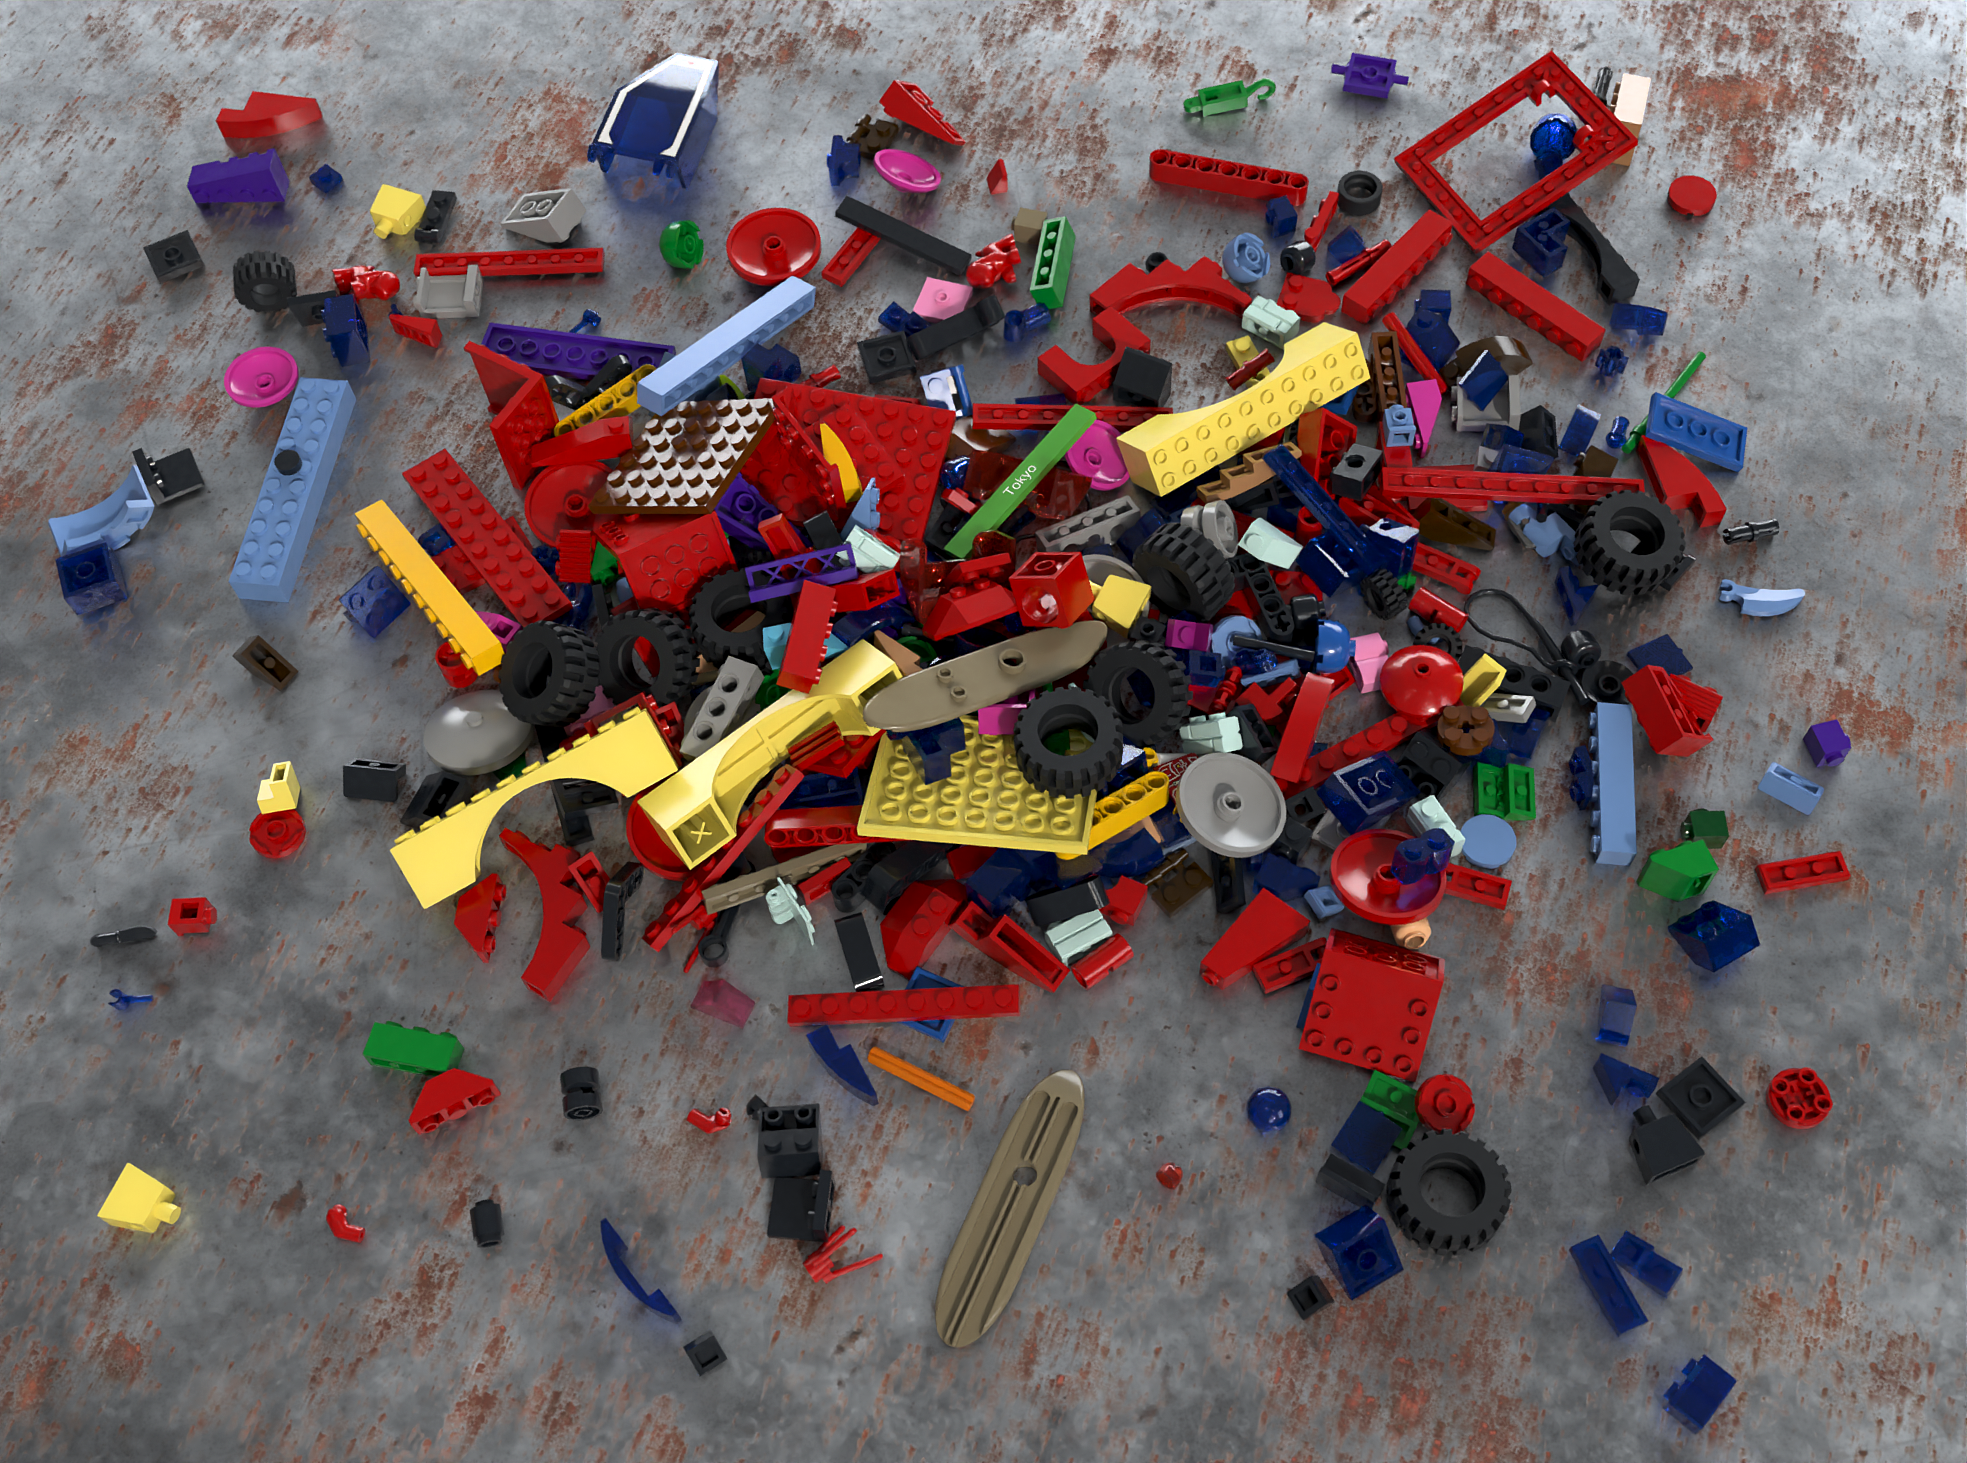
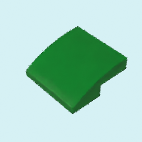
(1504, 791)
(1396, 1103)

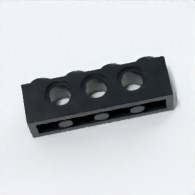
(1526, 679)

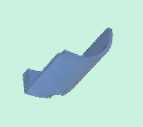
(108, 521)

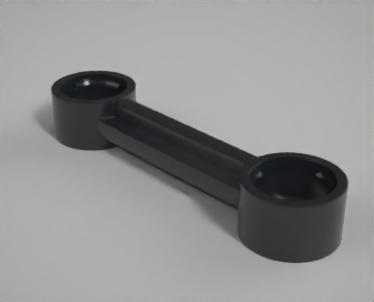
(720, 934)

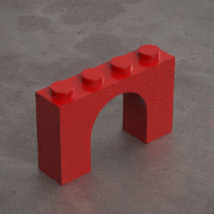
(1083, 381)

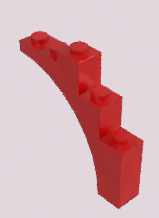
(1169, 282)
(786, 543)
(560, 941)

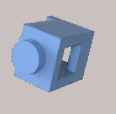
(1398, 421)

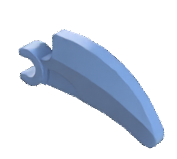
(1760, 601)

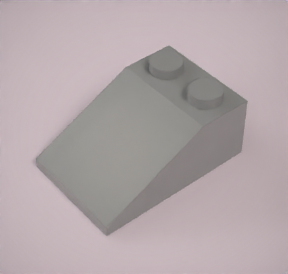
(545, 215)

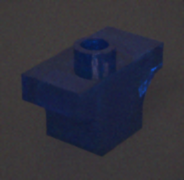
(843, 161)

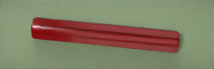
(1413, 351)

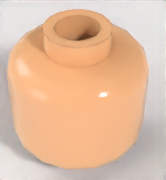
(1413, 934)

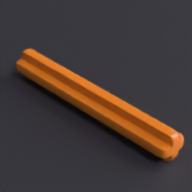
(921, 1078)

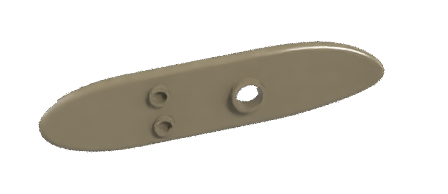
(983, 677)
(1008, 1216)

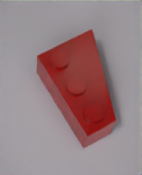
(1662, 714)

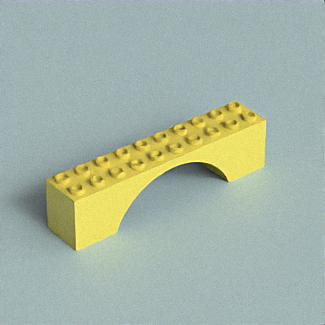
(1186, 444)
(701, 803)
(448, 849)

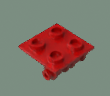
(1221, 698)

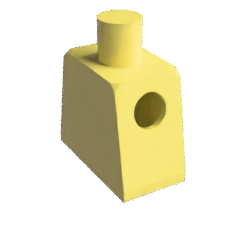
(396, 211)
(1119, 602)
(139, 1202)

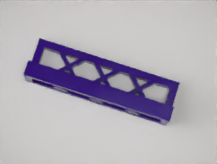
(793, 585)

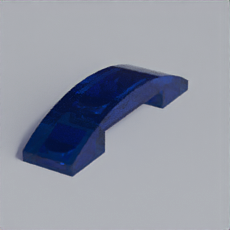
(859, 624)
(656, 1302)

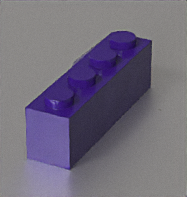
(742, 511)

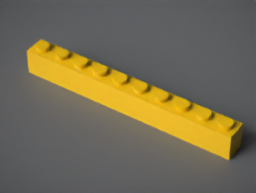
(429, 588)

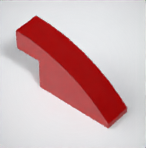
(268, 115)
(1679, 482)
(1302, 728)
(1009, 946)

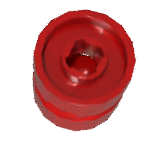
(453, 668)

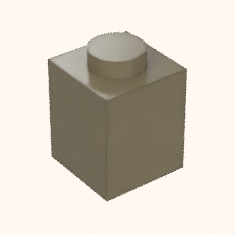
(1028, 225)

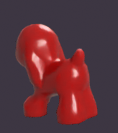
(994, 263)
(366, 282)

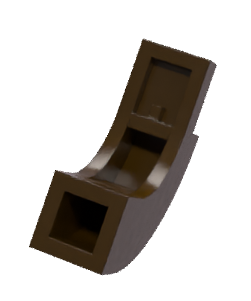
(1504, 349)

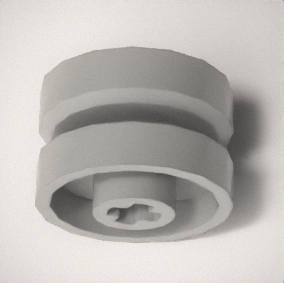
(1215, 523)

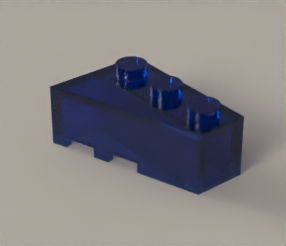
(825, 791)

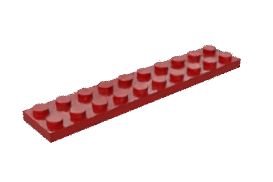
(486, 540)

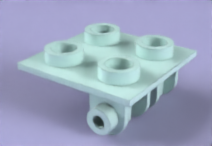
(784, 907)

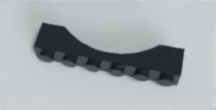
(1614, 276)

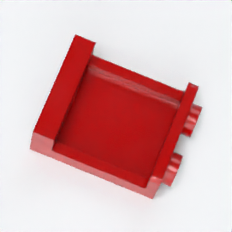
(818, 884)

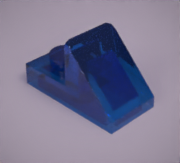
(1574, 599)
(1616, 1074)

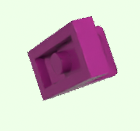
(1189, 635)

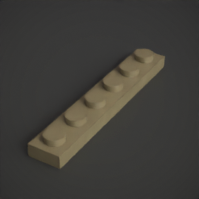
(793, 872)

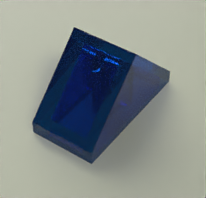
(1616, 1015)

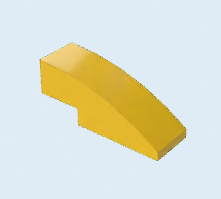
(835, 452)

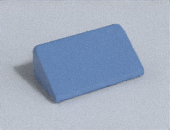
(1274, 676)
(1791, 788)

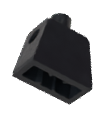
(1662, 1145)

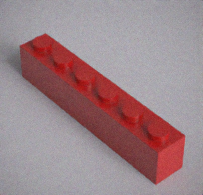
(1397, 267)
(1535, 306)

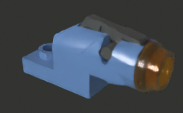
(1542, 537)

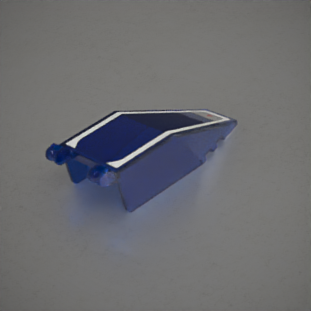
(662, 117)

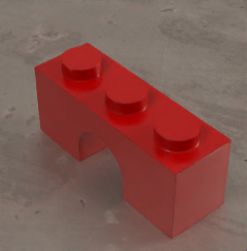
(1125, 901)

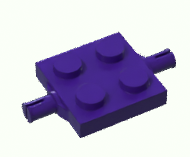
(1369, 75)

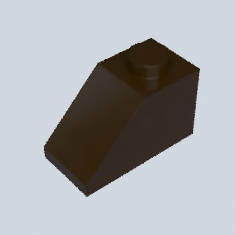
(265, 662)

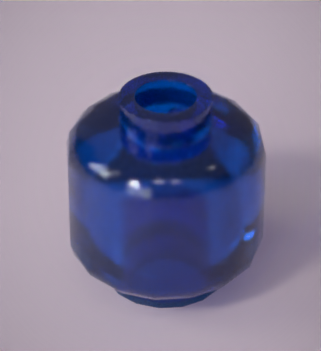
(954, 472)

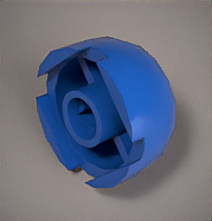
(1332, 647)

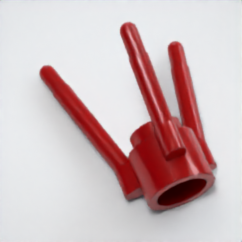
(698, 919)
(819, 1263)

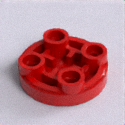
(1798, 1098)

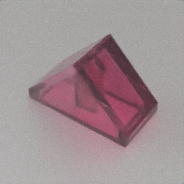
(723, 1002)

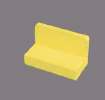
(1481, 681)

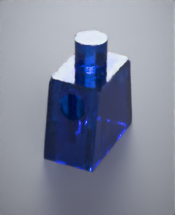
(1395, 542)

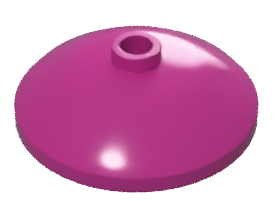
(906, 171)
(261, 377)
(1099, 457)

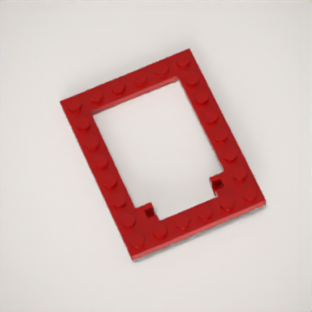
(1547, 75)

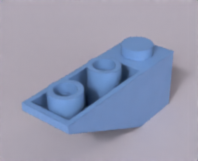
(864, 513)

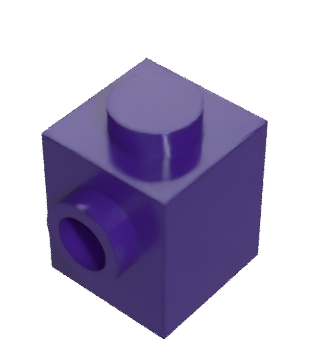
(1827, 743)

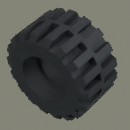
(264, 281)

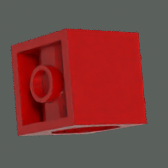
(1052, 589)

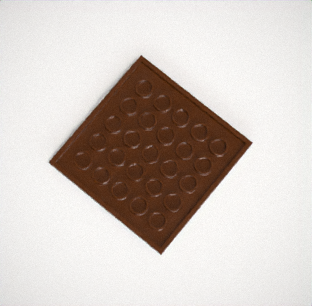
(685, 458)

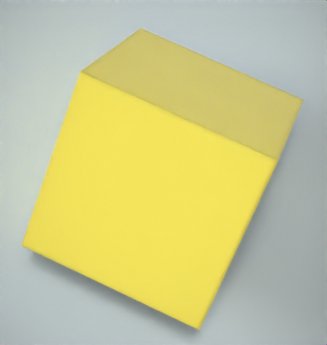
(279, 791)

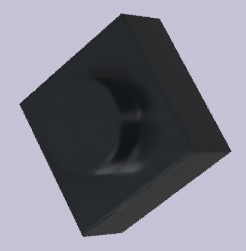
(705, 1352)

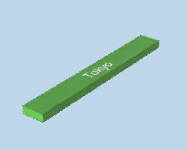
(1022, 480)

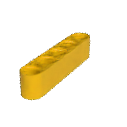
(598, 407)
(1126, 808)

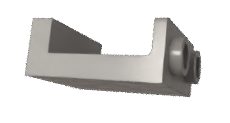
(449, 295)
(1502, 409)

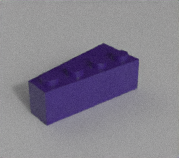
(240, 180)

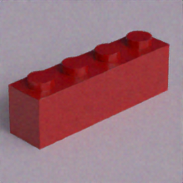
(806, 637)

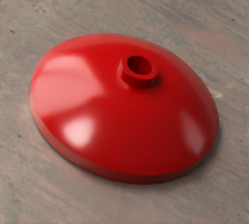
(1421, 693)

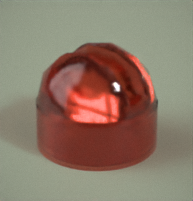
(1169, 1175)

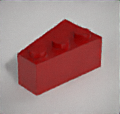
(1374, 508)

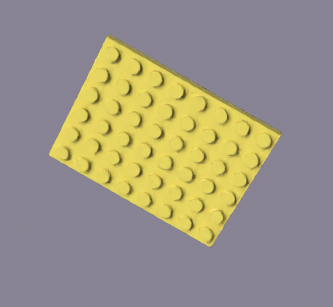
(979, 804)

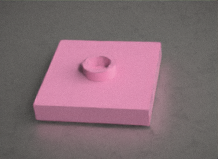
(942, 300)

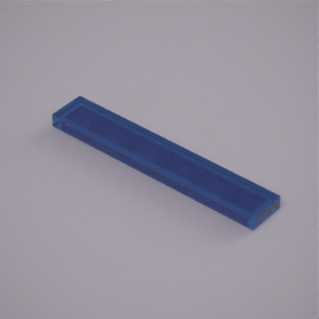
(1324, 509)

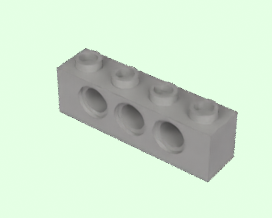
(1090, 528)
(734, 703)

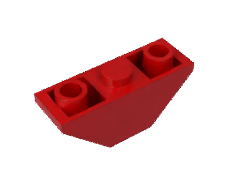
(480, 914)
(450, 1097)

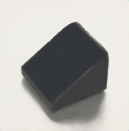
(737, 868)
(1310, 1297)

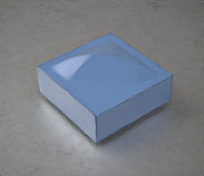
(1324, 901)

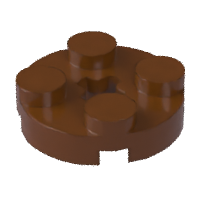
(1474, 718)

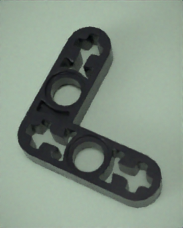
(612, 372)
(616, 894)

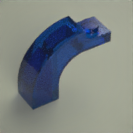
(1129, 856)

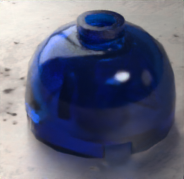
(1552, 133)

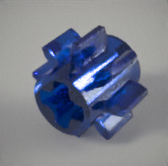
(1611, 361)
(546, 557)

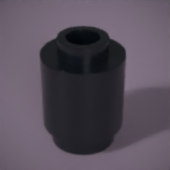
(487, 1223)

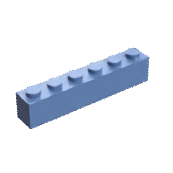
(1612, 784)

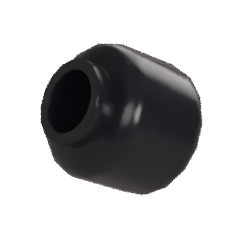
(1297, 257)
(1306, 611)
(1581, 649)

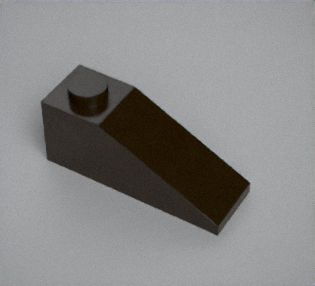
(1593, 464)
(1451, 525)

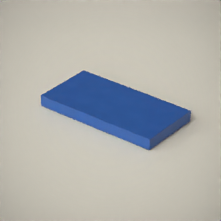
(1696, 432)

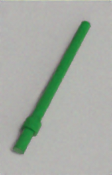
(1640, 429)

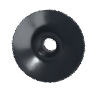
(1609, 675)

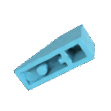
(775, 641)

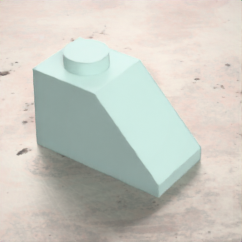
(1270, 544)

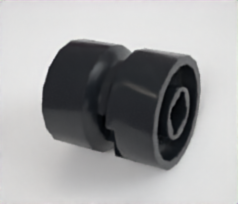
(581, 1093)

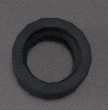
(1364, 180)

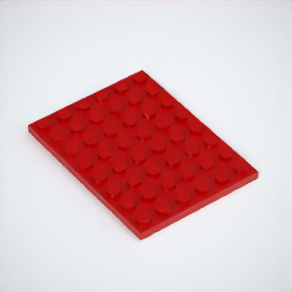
(909, 433)

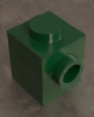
(1705, 825)

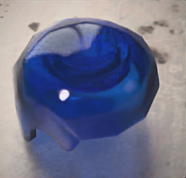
(1268, 1109)

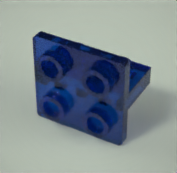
(374, 602)

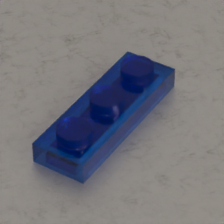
(1608, 1285)

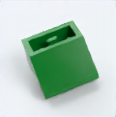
(1679, 871)

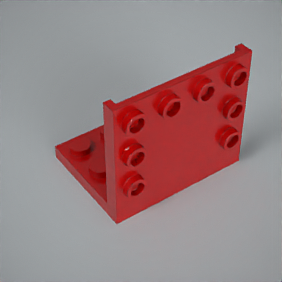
(521, 409)
(807, 451)
(667, 555)
(1373, 1004)

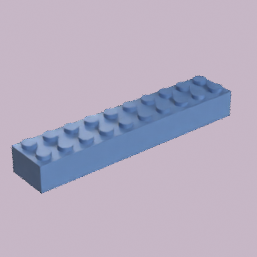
(291, 503)

